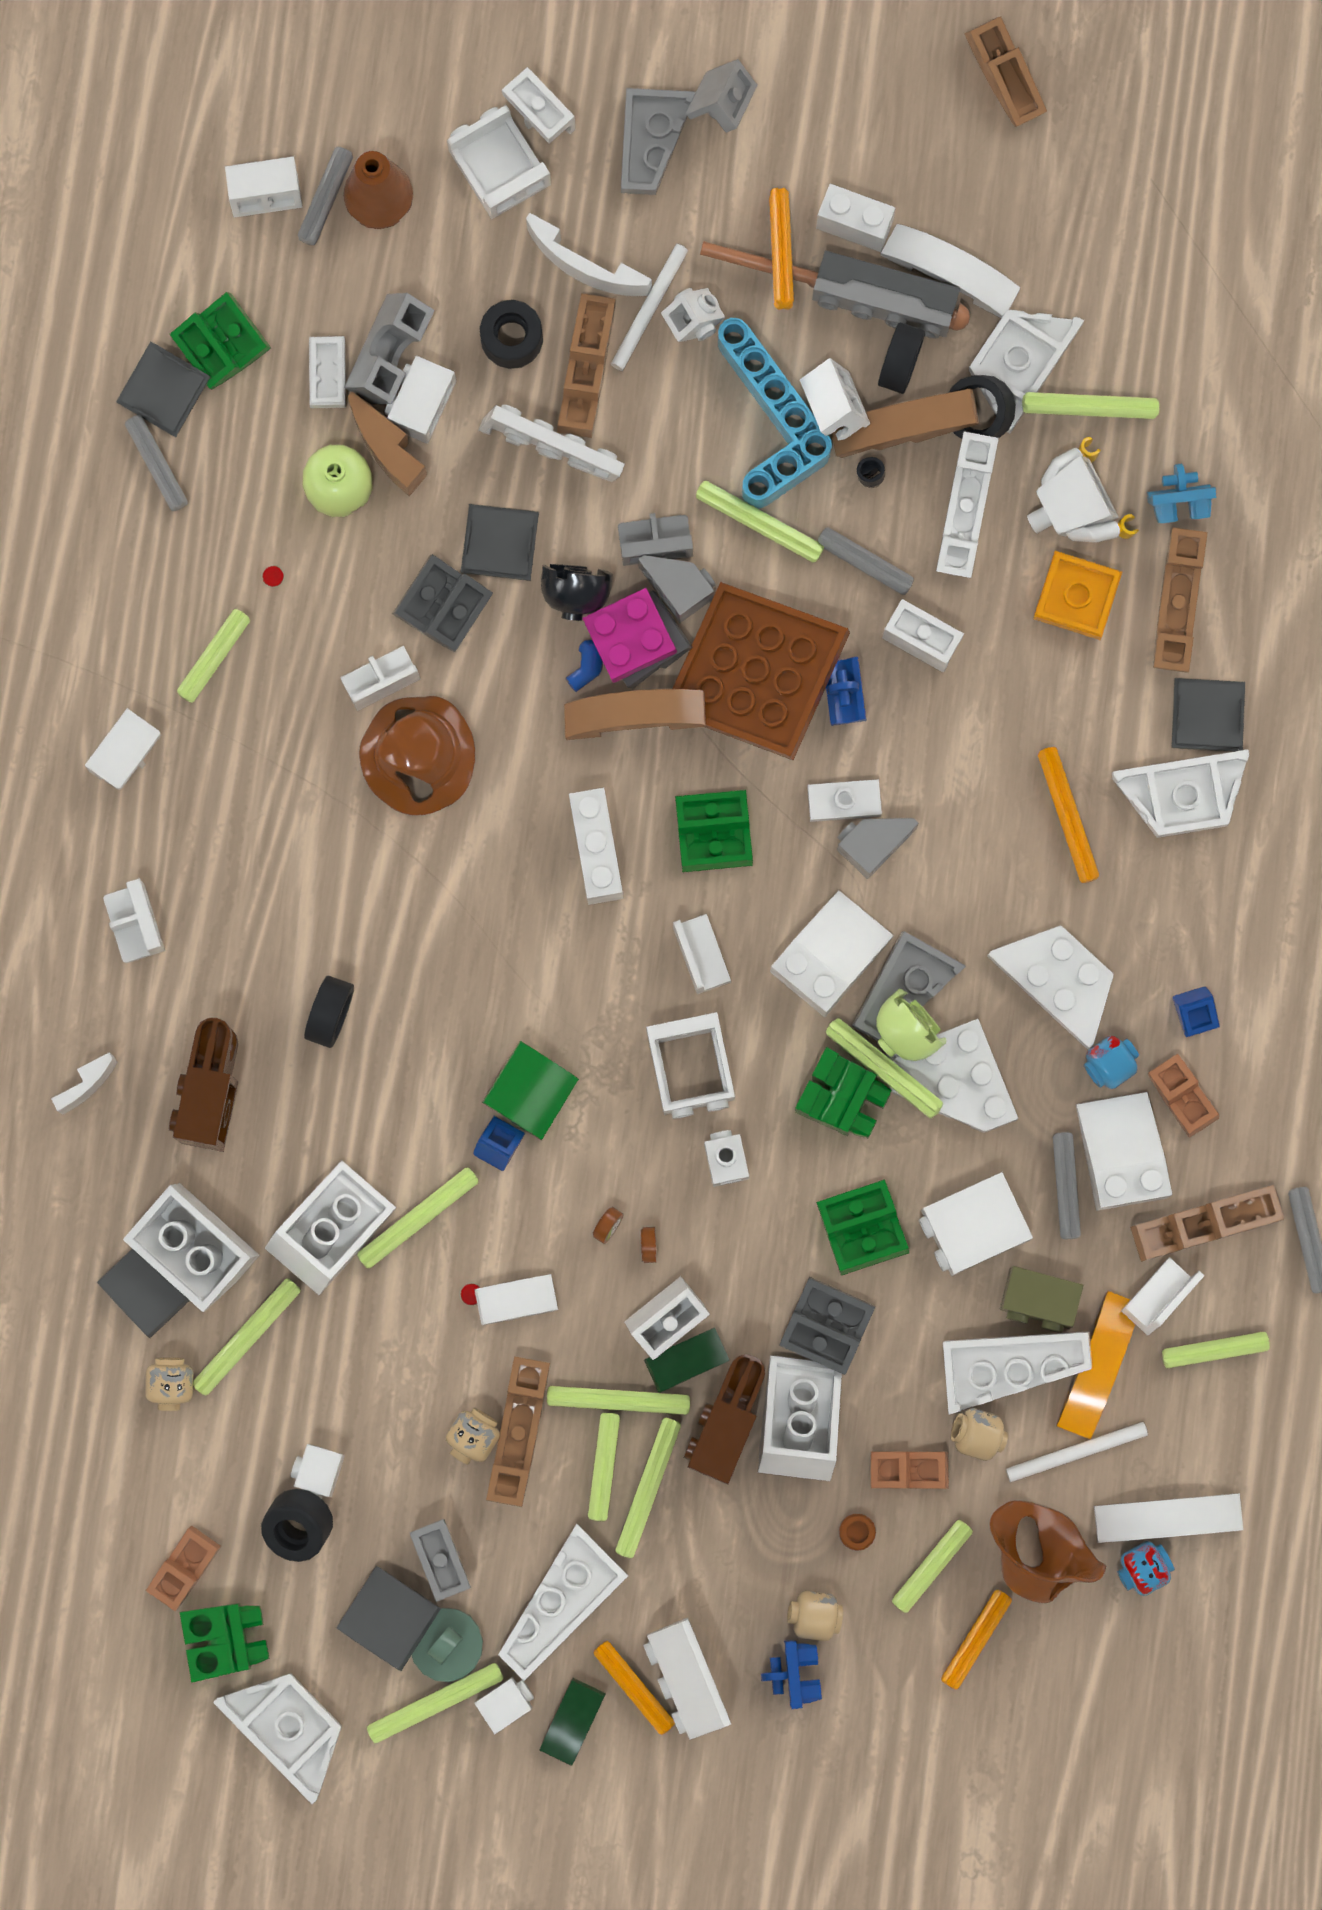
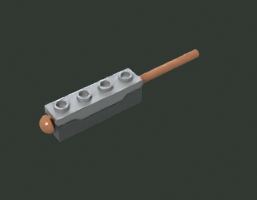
(868, 290)

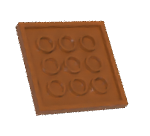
(761, 668)

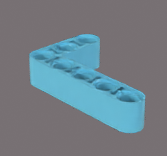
(777, 411)

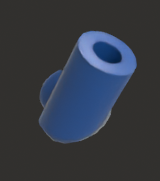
(590, 666)

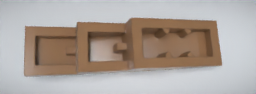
(586, 365)
(912, 422)
(1207, 1223)

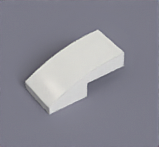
(93, 1076)
(516, 1299)

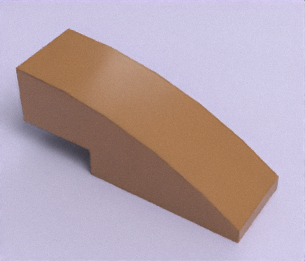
(1006, 71)
(387, 445)

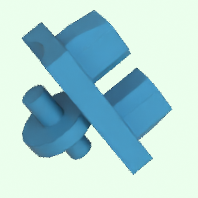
(1197, 496)

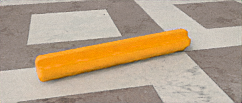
(781, 249)
(1068, 815)

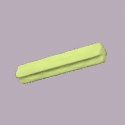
(213, 655)
(1215, 1349)
(603, 1466)
(932, 1566)

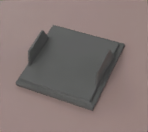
(163, 389)
(499, 542)
(1208, 715)

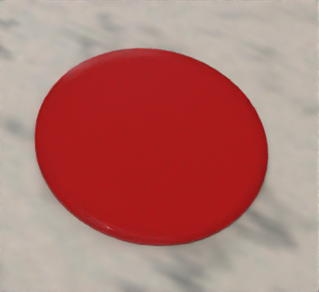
(273, 576)
(468, 1294)

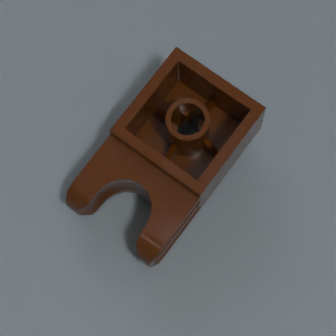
(207, 1088)
(727, 1421)

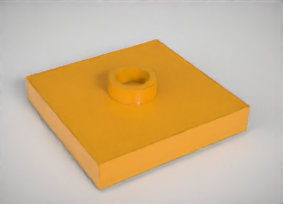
(1077, 595)

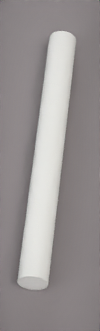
(649, 307)
(1076, 1452)

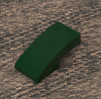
(687, 1360)
(572, 1721)

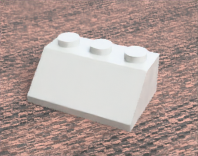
(190, 1246)
(686, 1679)

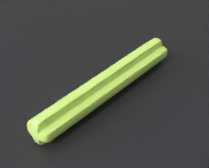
(1090, 405)
(759, 521)
(884, 1068)
(417, 1217)
(246, 1337)
(618, 1400)
(648, 1488)
(435, 1703)

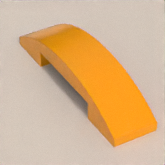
(1093, 1387)

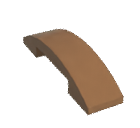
(1179, 600)
(634, 711)
(518, 1432)

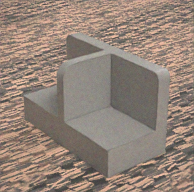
(723, 95)
(655, 537)
(440, 1560)

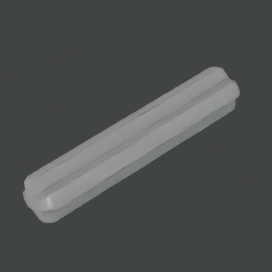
(325, 196)
(156, 463)
(865, 561)
(1066, 1185)
(1308, 1235)

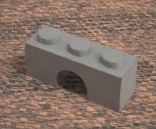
(397, 325)

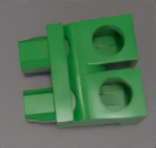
(847, 1093)
(226, 1640)

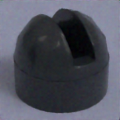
(868, 467)

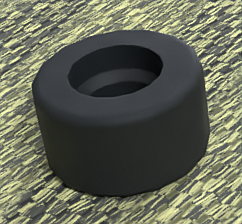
(511, 312)
(306, 1510)

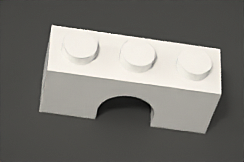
(596, 846)

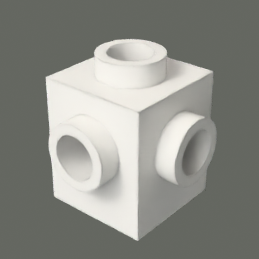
(693, 315)

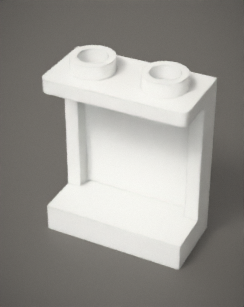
(497, 161)
(975, 1224)

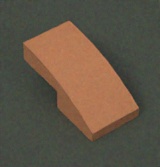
(1183, 1095)
(910, 1470)
(183, 1568)

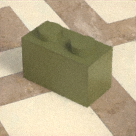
(1041, 1298)

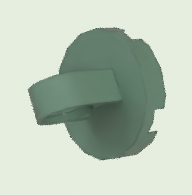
(449, 1646)

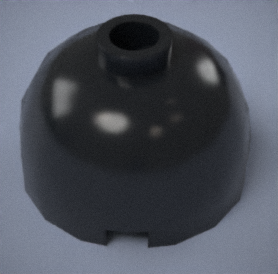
(575, 589)

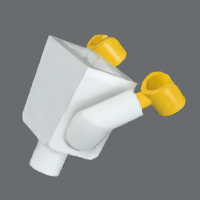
(1077, 500)

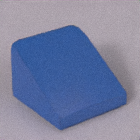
(1196, 1011)
(498, 1143)

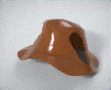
(424, 744)
(1063, 1550)

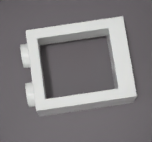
(682, 1029)

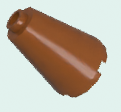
(377, 191)

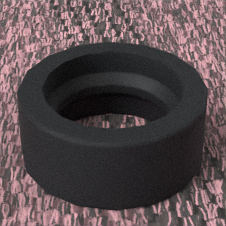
(901, 358)
(1004, 401)
(329, 1011)

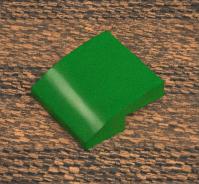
(220, 340)
(714, 831)
(530, 1090)
(862, 1227)

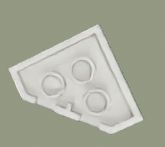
(964, 1079)

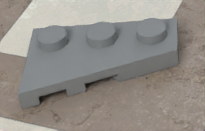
(650, 136)
(910, 967)

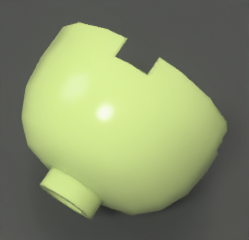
(338, 494)
(907, 1029)

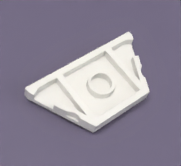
(1023, 353)
(1184, 793)
(1060, 979)
(287, 1729)

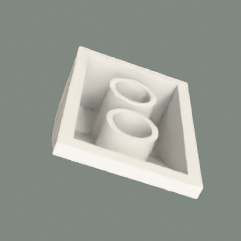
(831, 953)
(1123, 1151)
(329, 1227)
(800, 1419)

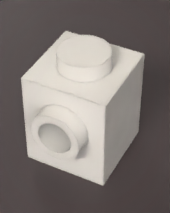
(726, 1158)
(317, 1470)

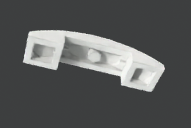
(952, 267)
(624, 281)
(967, 504)
(1168, 1518)

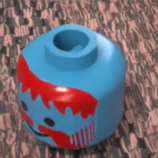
(1111, 1062)
(1145, 1568)

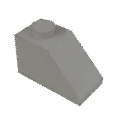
(678, 584)
(874, 842)

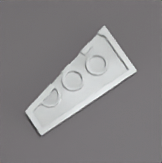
(551, 444)
(1003, 1366)
(568, 1594)

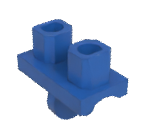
(846, 693)
(799, 1691)

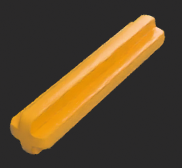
(976, 1639)
(634, 1687)

